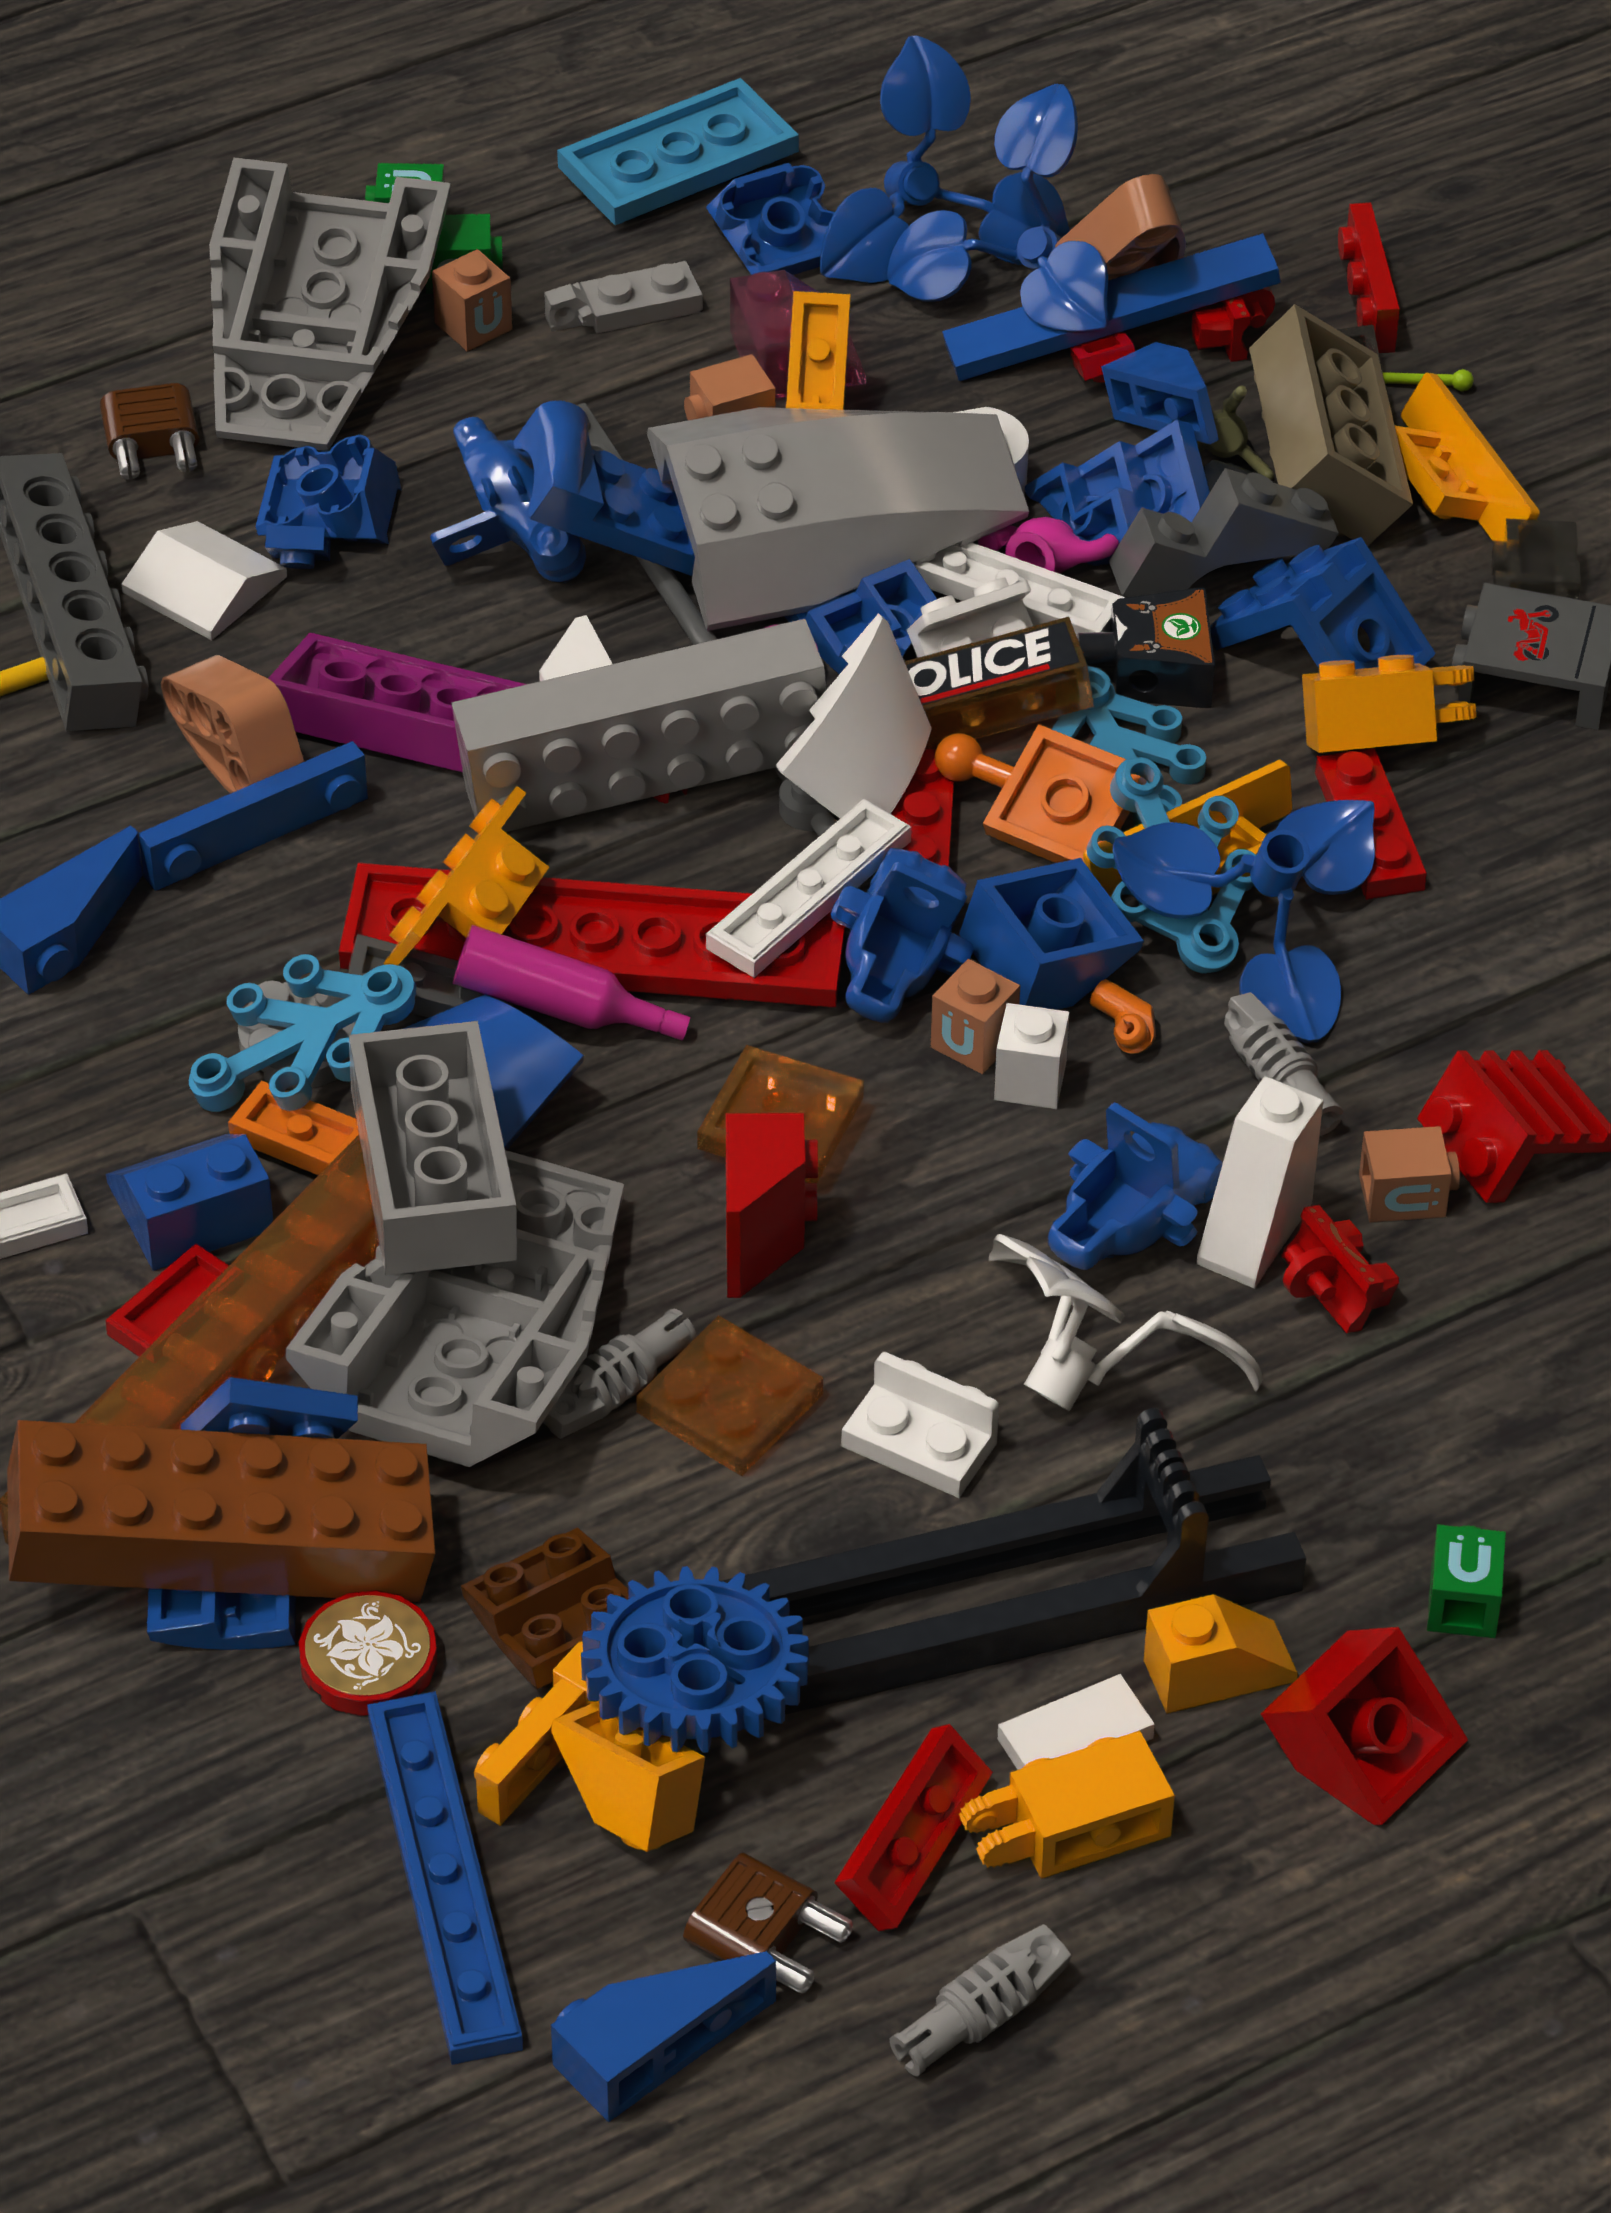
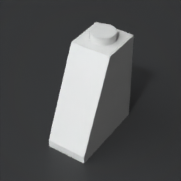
(1262, 1182)

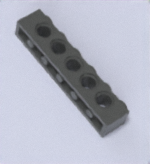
(68, 594)

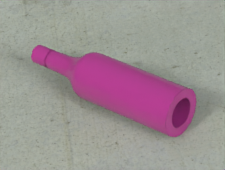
(556, 985)

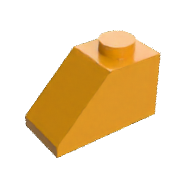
(1212, 1652)
(630, 1787)

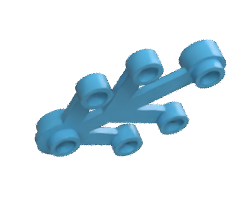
(1155, 745)
(1216, 921)
(371, 1000)

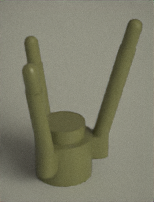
(1234, 435)

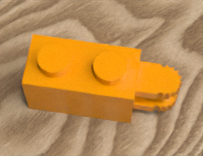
(1379, 704)
(1075, 1807)

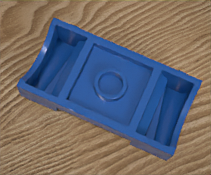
(599, 493)

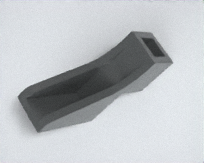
(1238, 523)

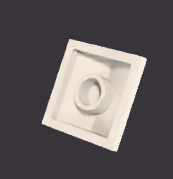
(200, 577)

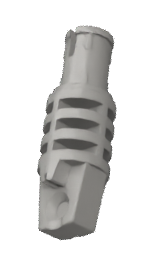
(1276, 1053)
(618, 1373)
(983, 1997)

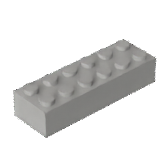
(640, 725)

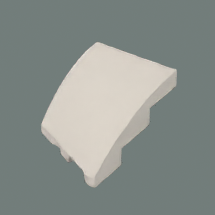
(864, 730)

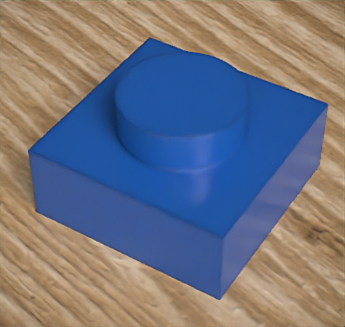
(298, 545)

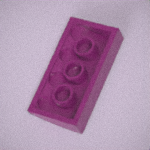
(378, 698)

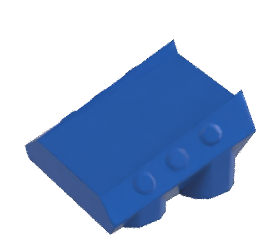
(774, 218)
(339, 489)

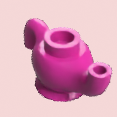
(1049, 544)

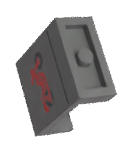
(1540, 642)

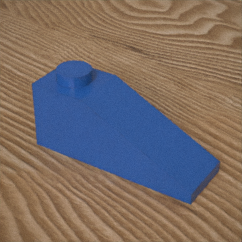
(1158, 388)
(61, 914)
(654, 2026)

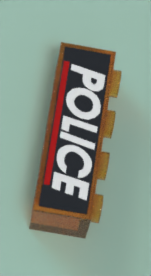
(1002, 681)

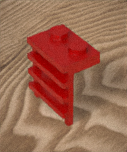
(1508, 1111)

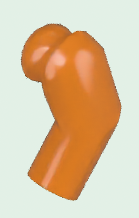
(1133, 1016)

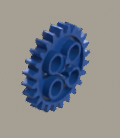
(695, 1659)

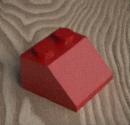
(766, 1194)
(1366, 1723)

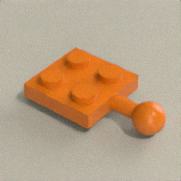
(1048, 798)

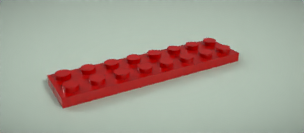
(637, 932)

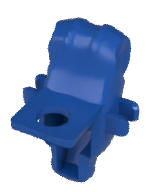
(504, 489)
(900, 932)
(1132, 1190)

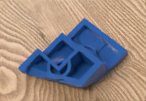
(1111, 488)
(892, 592)
(522, 1059)

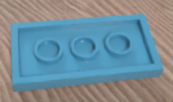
(677, 151)

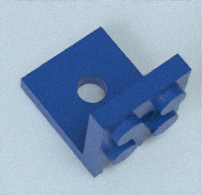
(1325, 602)

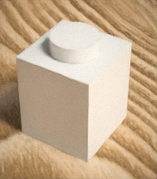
(1031, 1055)

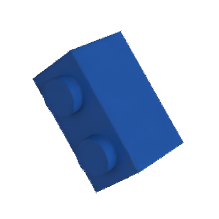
(1049, 932)
(194, 1196)

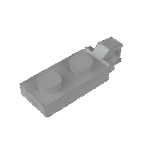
(625, 299)

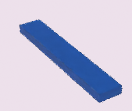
(1130, 304)
(444, 1879)

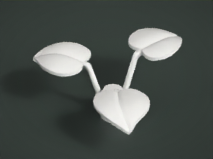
(1065, 1358)

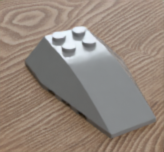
(310, 298)
(815, 499)
(473, 1349)

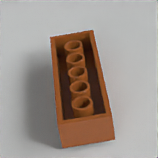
(218, 1511)

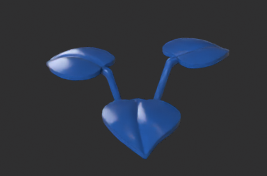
(921, 95)
(1067, 280)
(1326, 843)

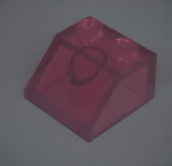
(762, 325)

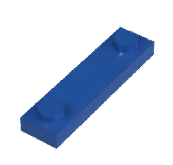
(253, 815)

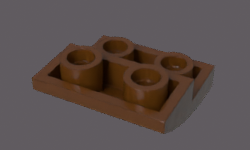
(544, 1601)

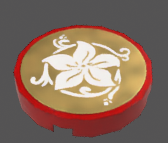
(367, 1650)

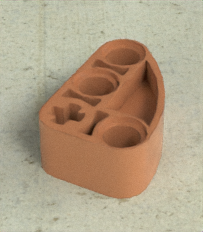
(1133, 227)
(233, 721)

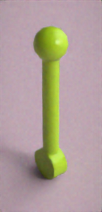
(1461, 380)

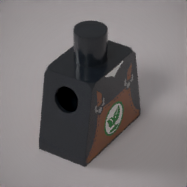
(1157, 648)

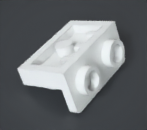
(991, 613)
(923, 1425)

